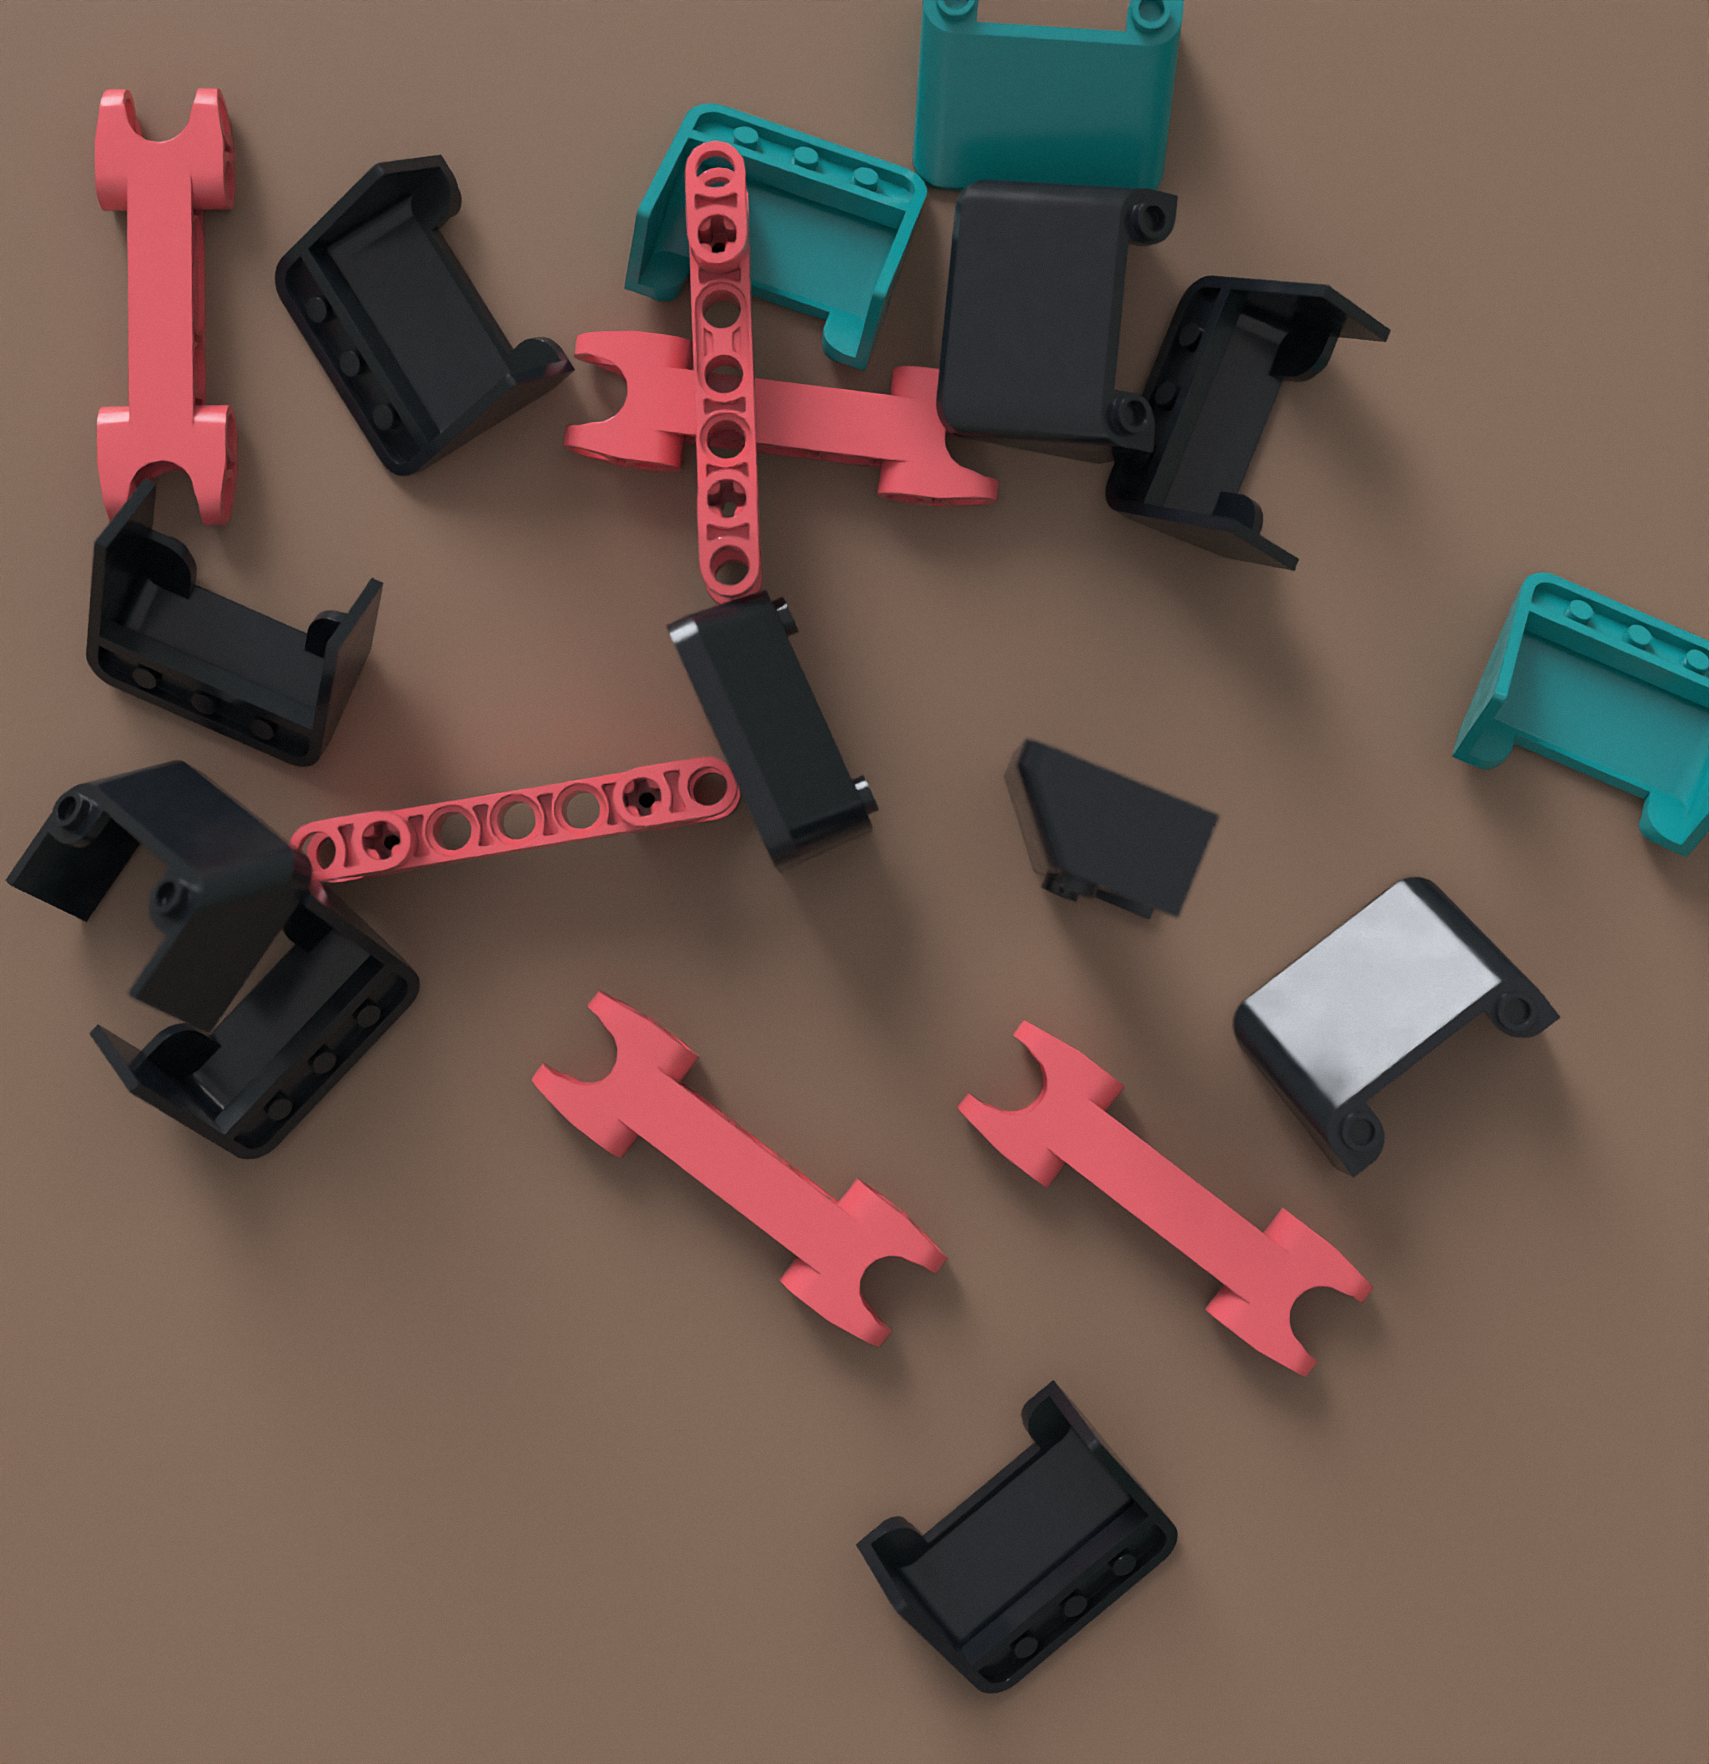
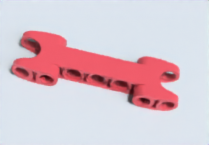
(165, 199)
(714, 221)
(792, 420)
(362, 836)
(827, 1235)
(1258, 1268)

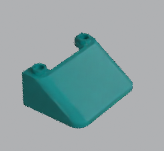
(1044, 98)
(822, 225)
(1603, 698)

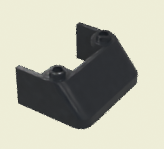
(1212, 400)
(213, 656)
(772, 728)
(1105, 832)
(218, 902)
(283, 1040)

